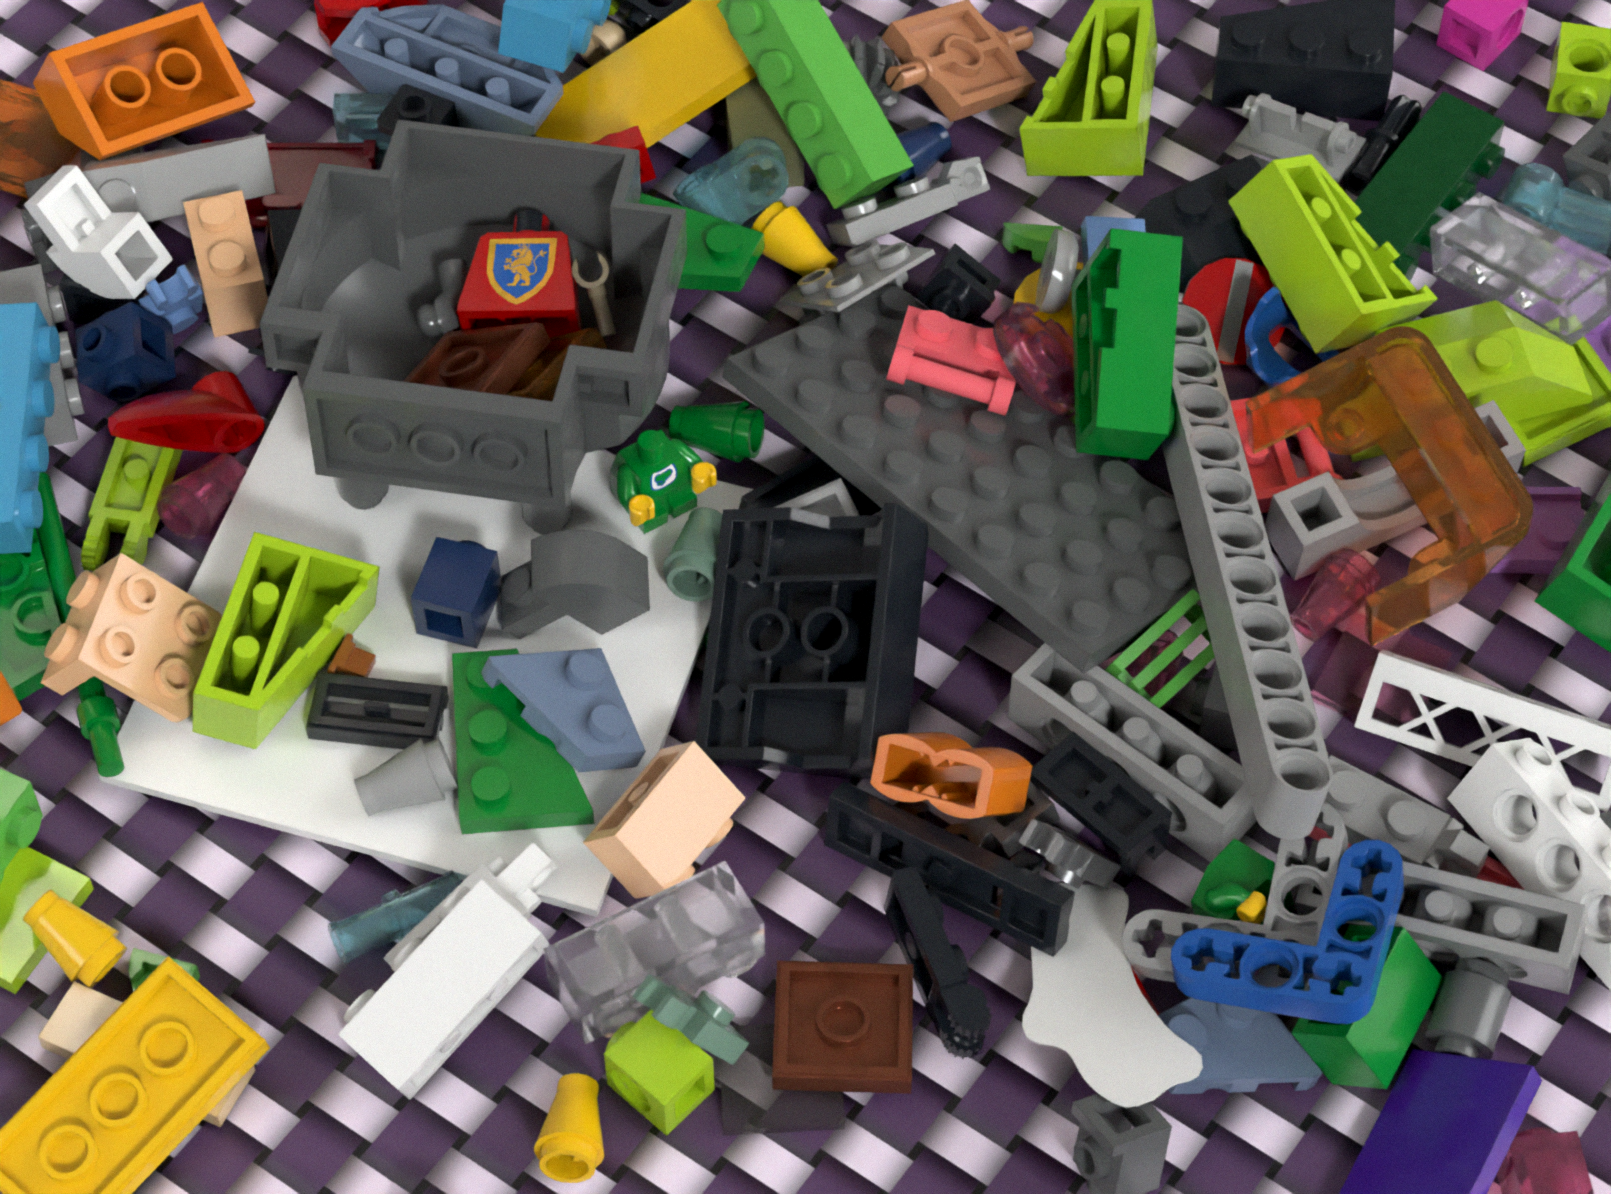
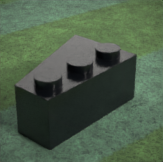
(1310, 56)

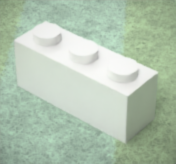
(442, 987)

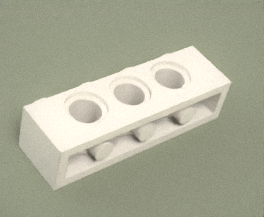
(1540, 852)

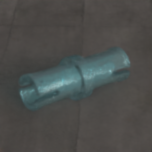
(390, 918)

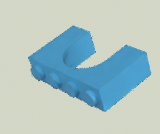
(26, 398)

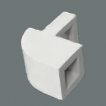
(96, 248)

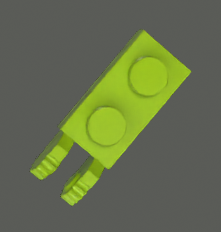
(128, 500)

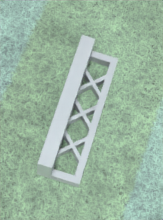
(1482, 701)

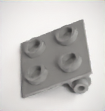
(866, 271)

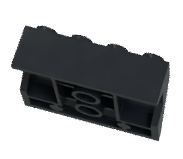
(811, 638)

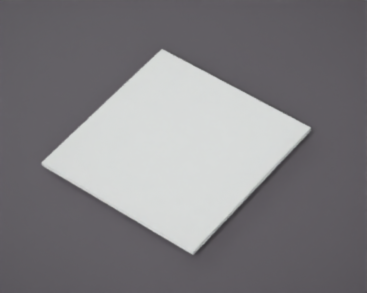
(310, 783)

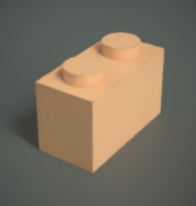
(227, 262)
(665, 820)

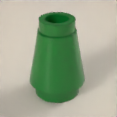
(719, 428)

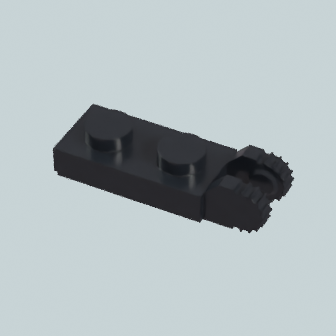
(937, 966)

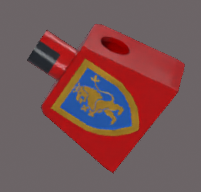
(522, 279)

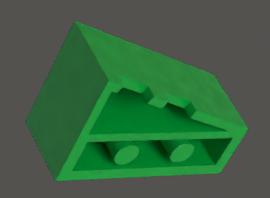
(1126, 343)

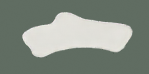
(1095, 1011)

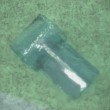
(1577, 215)

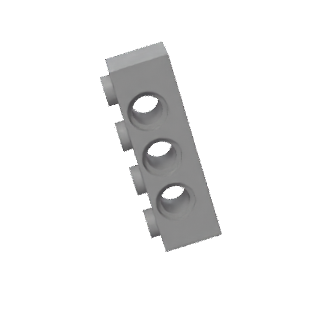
(1152, 748)
(1467, 917)

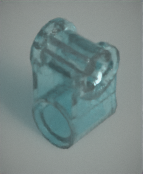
(728, 187)

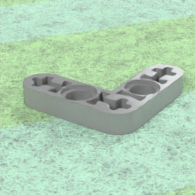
(1278, 921)

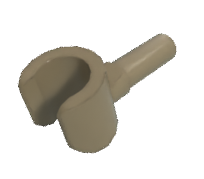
(597, 294)

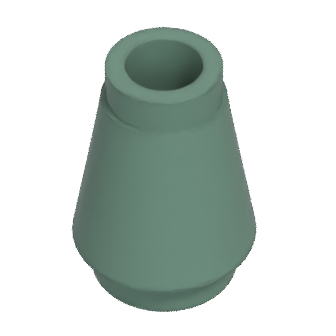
(695, 556)

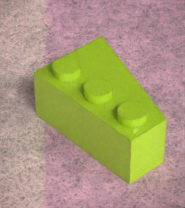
(1322, 257)

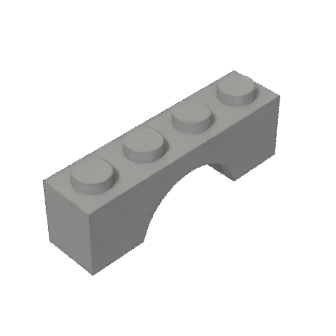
(1357, 513)

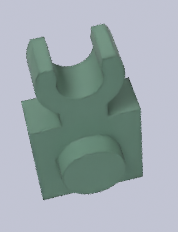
(700, 1019)

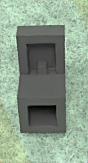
(576, 576)

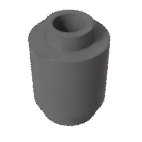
(1470, 1009)

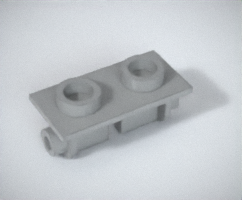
(1282, 133)

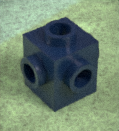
(125, 353)

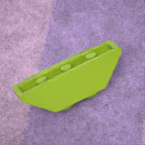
(1503, 360)

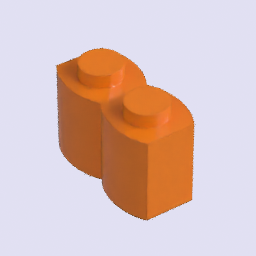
(951, 774)

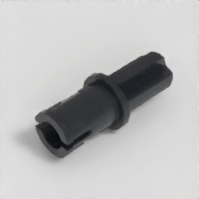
(1382, 142)

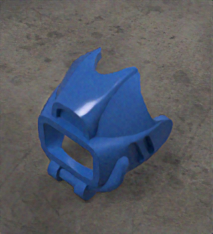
(1261, 356)

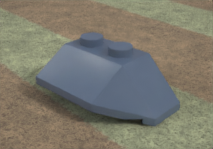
(450, 58)

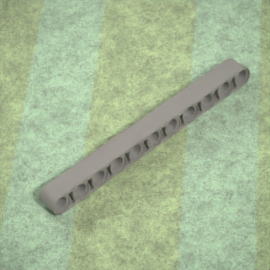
(1242, 594)

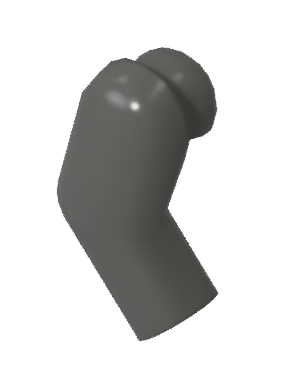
(443, 315)

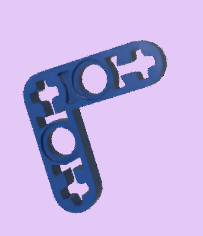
(1328, 961)

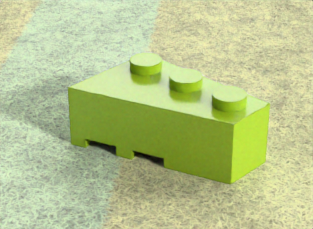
(1101, 98)
(277, 635)

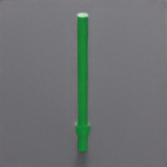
(96, 712)

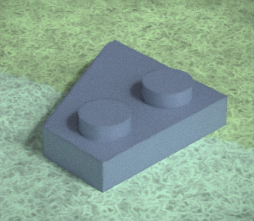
(573, 704)

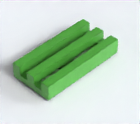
(1194, 614)

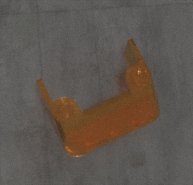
(1409, 403)

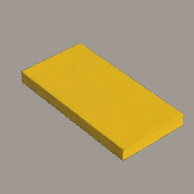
(653, 80)
(129, 1091)

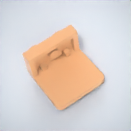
(133, 636)

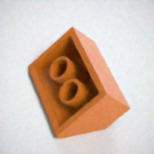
(142, 83)

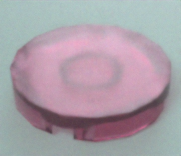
(1037, 356)

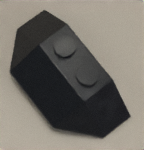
(1205, 218)

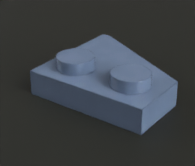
(1239, 1048)

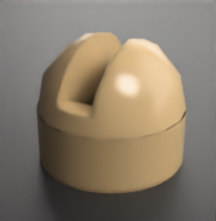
(604, 42)

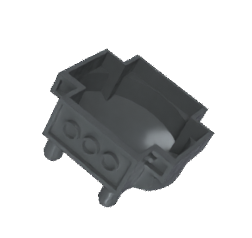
(371, 260)

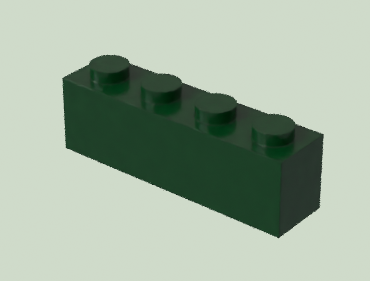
(1430, 177)

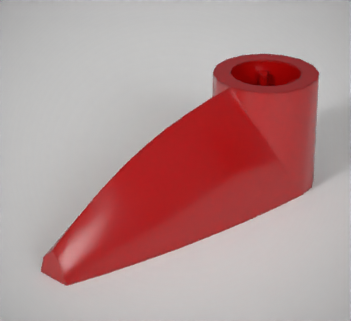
(207, 418)

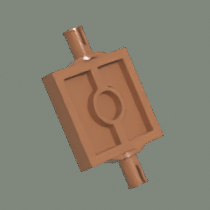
(959, 59)

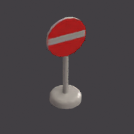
(1220, 291)

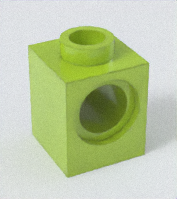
(1581, 71)
(658, 1071)

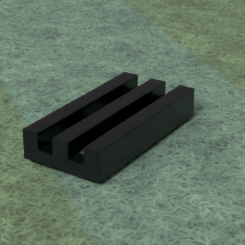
(375, 721)

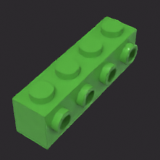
(818, 95)

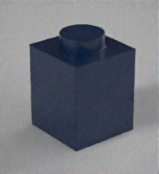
(456, 591)

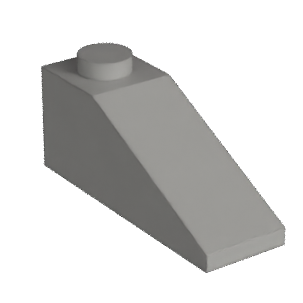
(164, 179)

